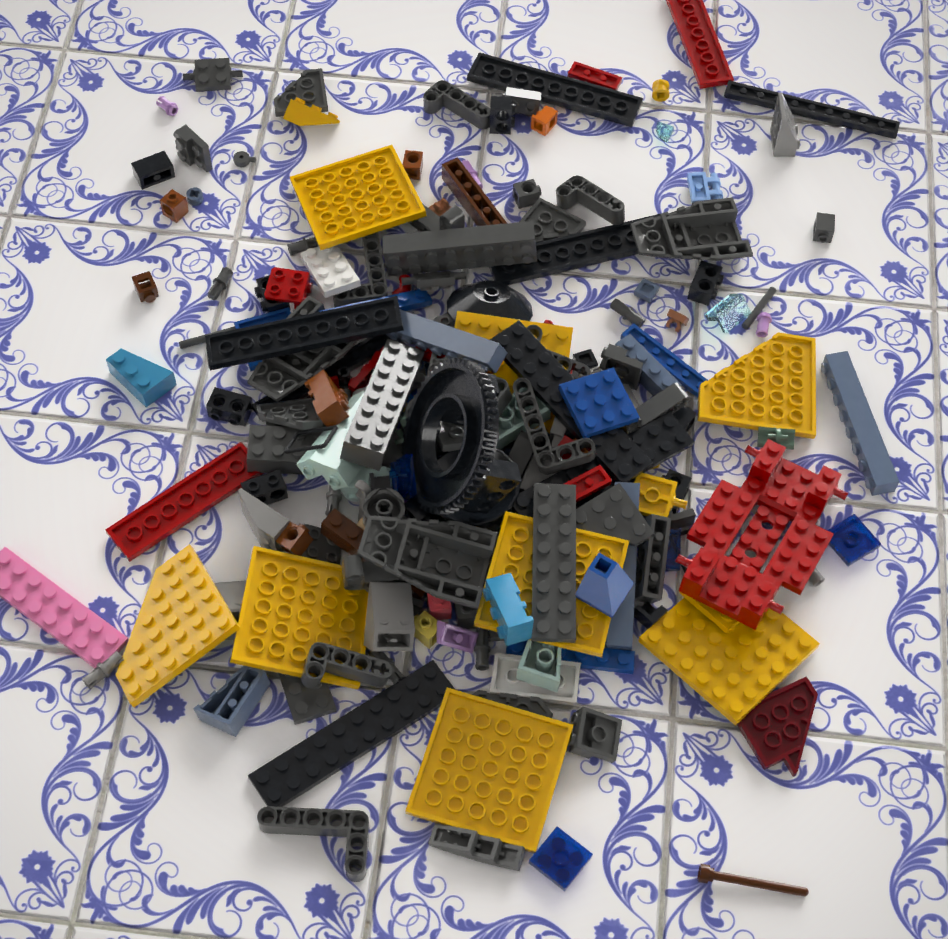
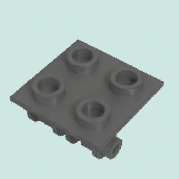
(321, 547)

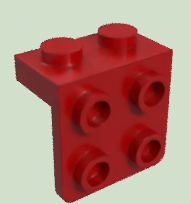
(288, 286)

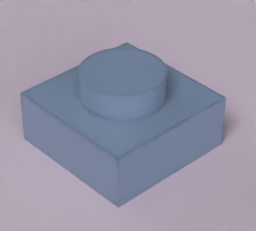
(646, 290)

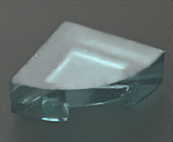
(664, 131)

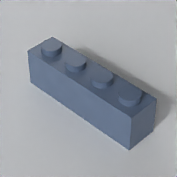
(654, 375)

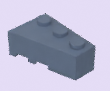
(235, 701)

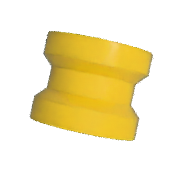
(660, 90)

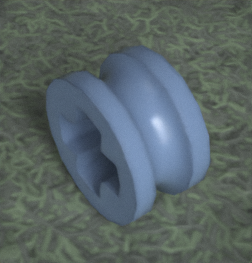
(197, 192)

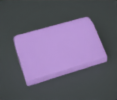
(456, 636)

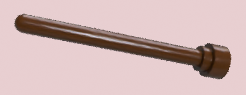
(707, 874)

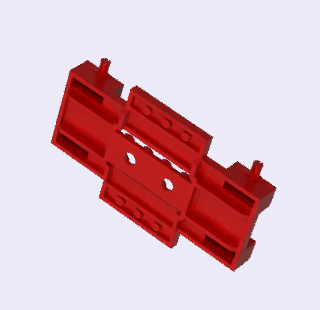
(783, 495)

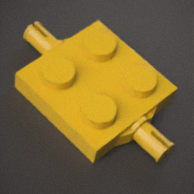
(657, 495)

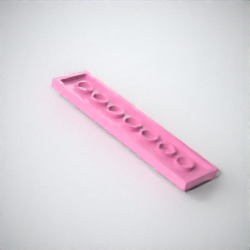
(57, 611)

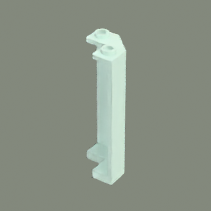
(327, 460)

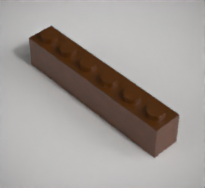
(470, 194)
(348, 537)

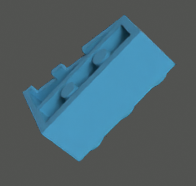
(140, 377)
(508, 609)

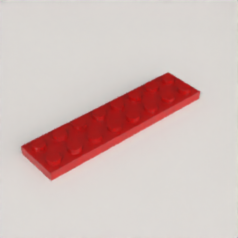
(700, 43)
(181, 503)

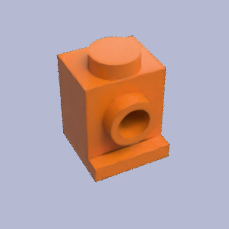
(544, 120)

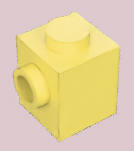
(425, 629)

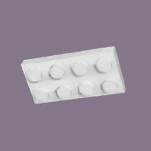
(330, 270)
(505, 681)

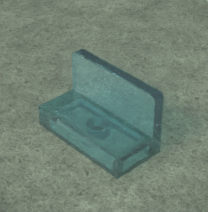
(729, 312)

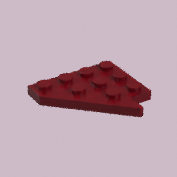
(781, 725)

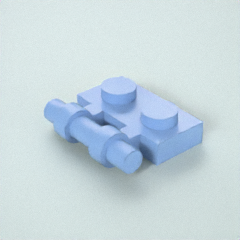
(699, 189)

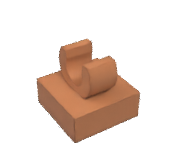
(440, 207)
(676, 317)

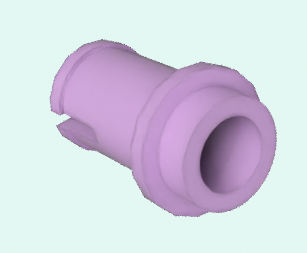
(170, 107)
(764, 320)

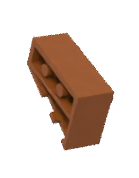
(329, 401)

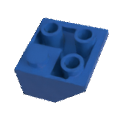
(604, 585)

